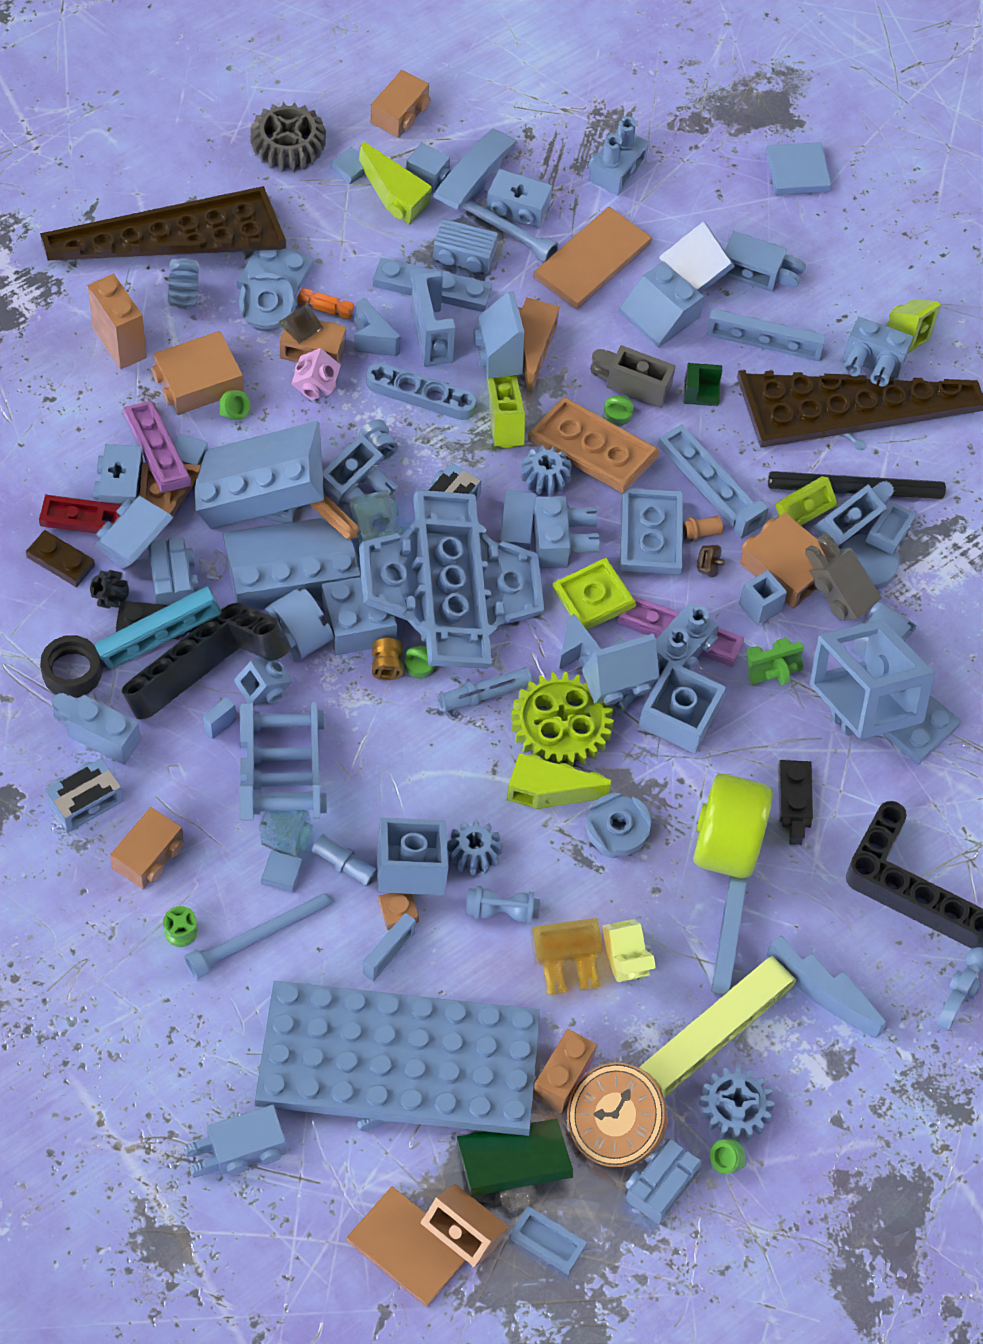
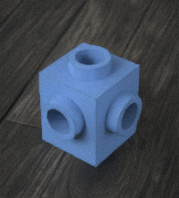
(263, 681)

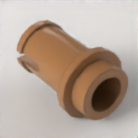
(702, 527)

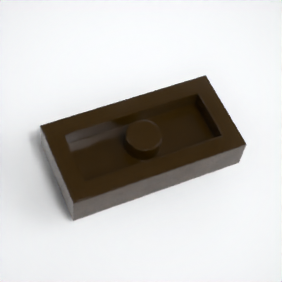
(60, 558)

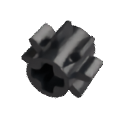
(109, 589)

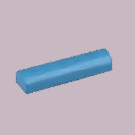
(158, 628)

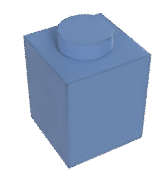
(429, 165)
(762, 597)

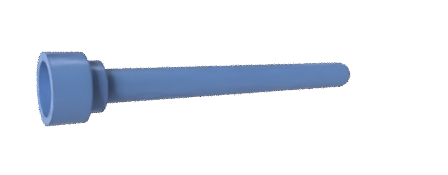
(541, 247)
(202, 961)

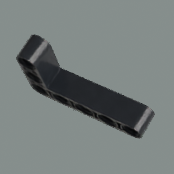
(201, 652)
(909, 885)

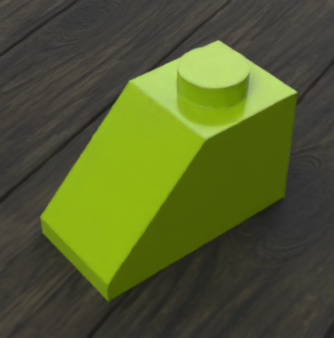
(915, 319)

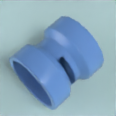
(377, 434)

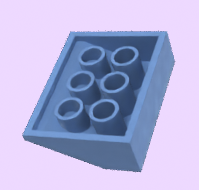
(260, 476)
(282, 557)

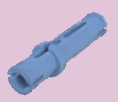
(451, 700)

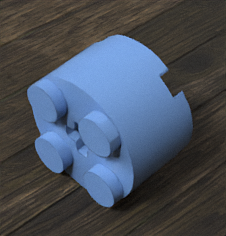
(301, 622)

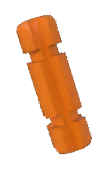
(326, 303)

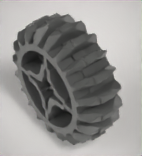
(287, 145)

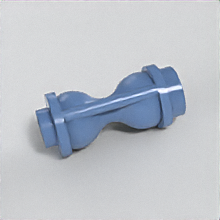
(487, 903)

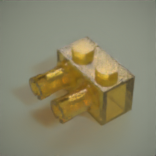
(568, 941)

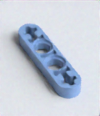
(423, 386)
(729, 935)

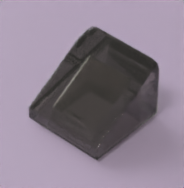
(301, 323)

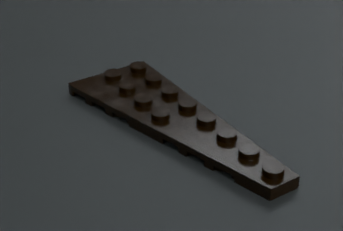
(206, 225)
(836, 404)

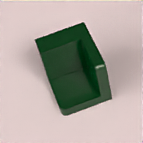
(702, 384)

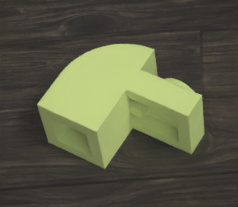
(627, 950)

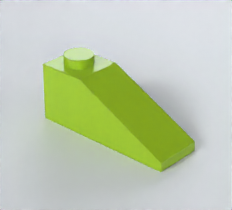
(397, 187)
(506, 411)

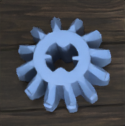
(183, 283)
(546, 470)
(476, 858)

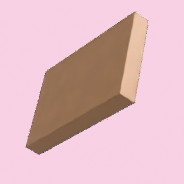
(404, 1248)

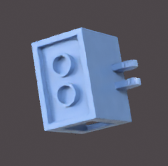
(873, 695)

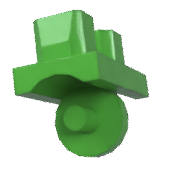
(775, 663)

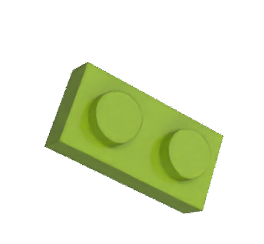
(808, 501)

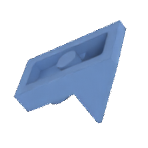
(375, 333)
(577, 644)

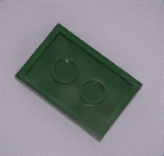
(514, 1161)

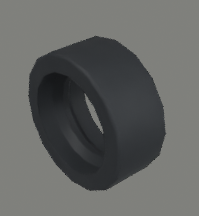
(71, 645)

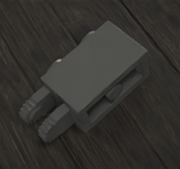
(634, 374)
(841, 579)

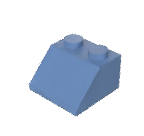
(662, 304)
(500, 338)
(132, 531)
(622, 670)

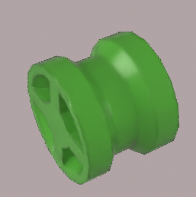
(179, 918)

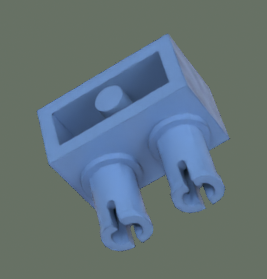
(619, 159)
(876, 348)
(355, 465)
(552, 534)
(687, 637)

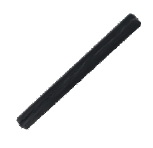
(853, 484)

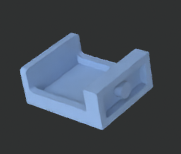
(433, 335)

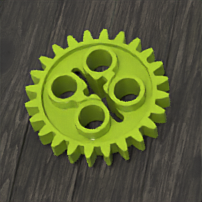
(556, 696)

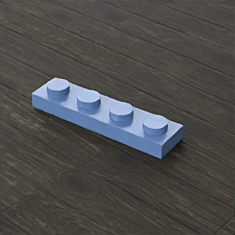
(455, 290)
(765, 335)
(705, 473)

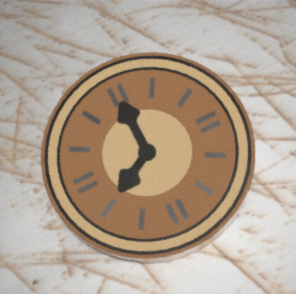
(617, 1115)

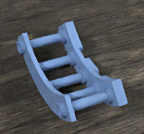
(251, 781)

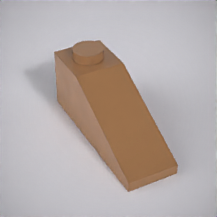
(539, 326)

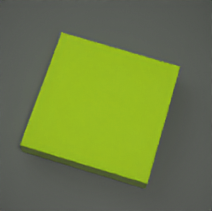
(594, 594)

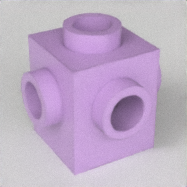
(316, 374)

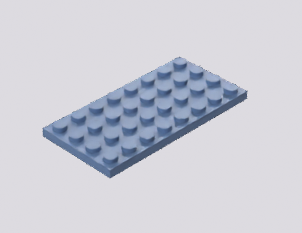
(399, 1058)

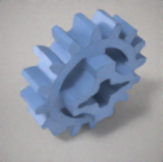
(750, 1098)

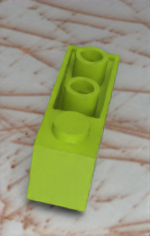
(548, 784)

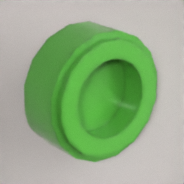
(234, 405)
(618, 410)
(417, 662)
(727, 1156)

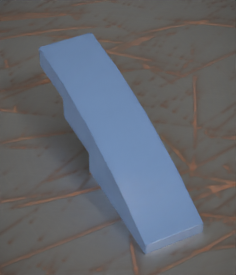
(474, 168)
(835, 994)

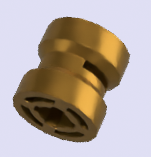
(387, 659)

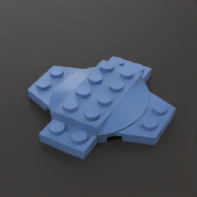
(451, 579)

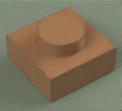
(395, 905)

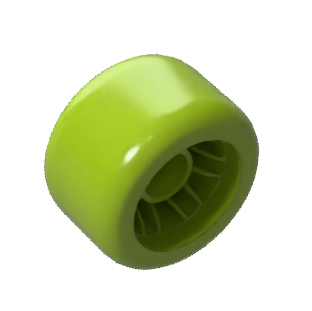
(732, 825)

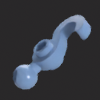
(963, 985)

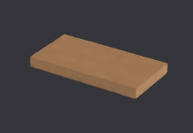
(592, 257)
(594, 444)

